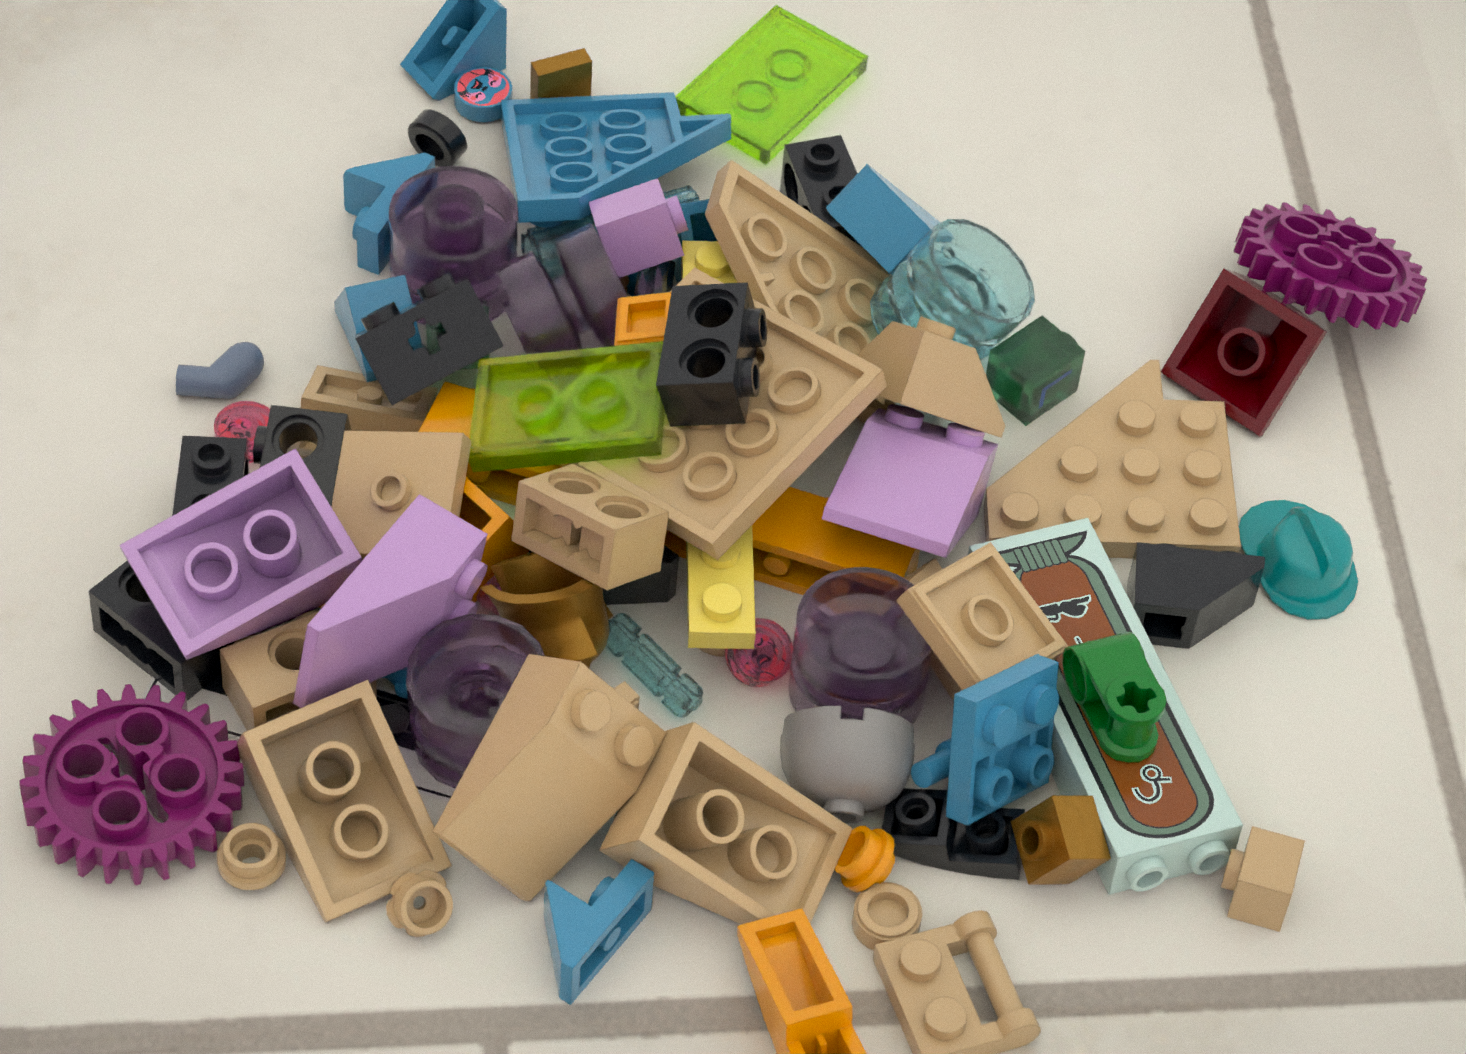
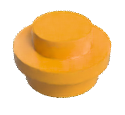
(866, 858)

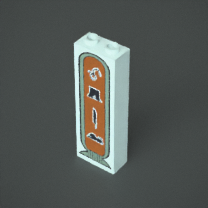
(1155, 813)

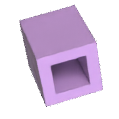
(639, 227)

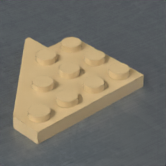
(795, 262)
(1133, 468)

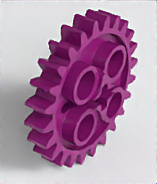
(1330, 265)
(80, 812)

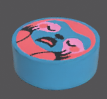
(480, 93)

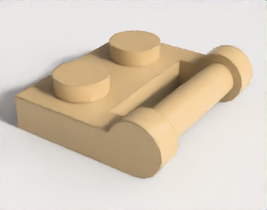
(934, 999)

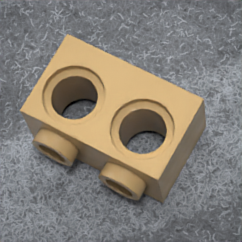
(589, 526)

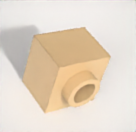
(1263, 878)

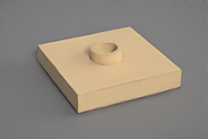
(387, 471)
(979, 618)

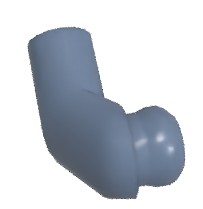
(225, 377)

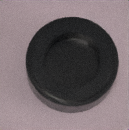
(438, 137)

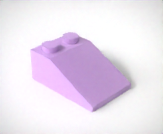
(912, 480)
(244, 557)
(396, 595)

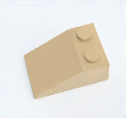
(547, 774)
(341, 799)
(726, 831)

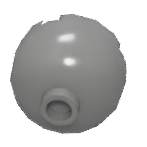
(847, 762)

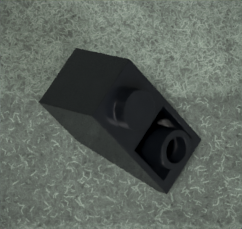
(1190, 591)

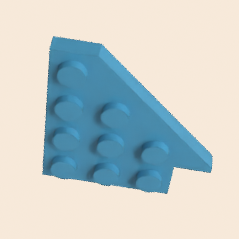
(593, 146)

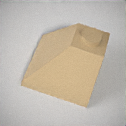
(935, 374)

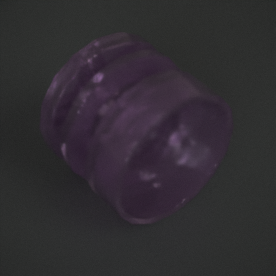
(458, 685)

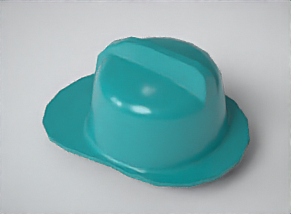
(1305, 555)

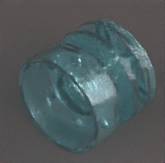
(960, 279)

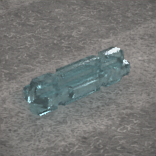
(653, 666)

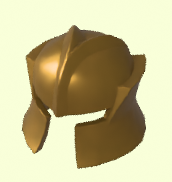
(553, 606)

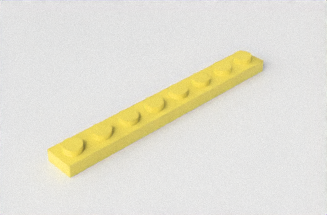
(721, 589)

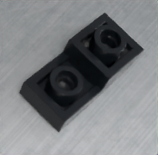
(931, 839)

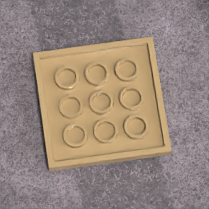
(730, 474)

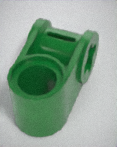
(1116, 694)

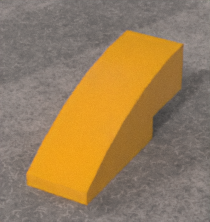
(797, 987)

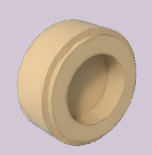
(885, 914)

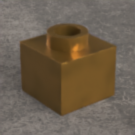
(1060, 839)

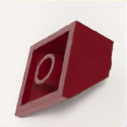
(1244, 350)

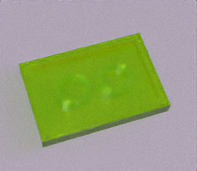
(773, 82)
(567, 407)

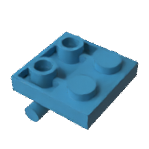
(997, 741)

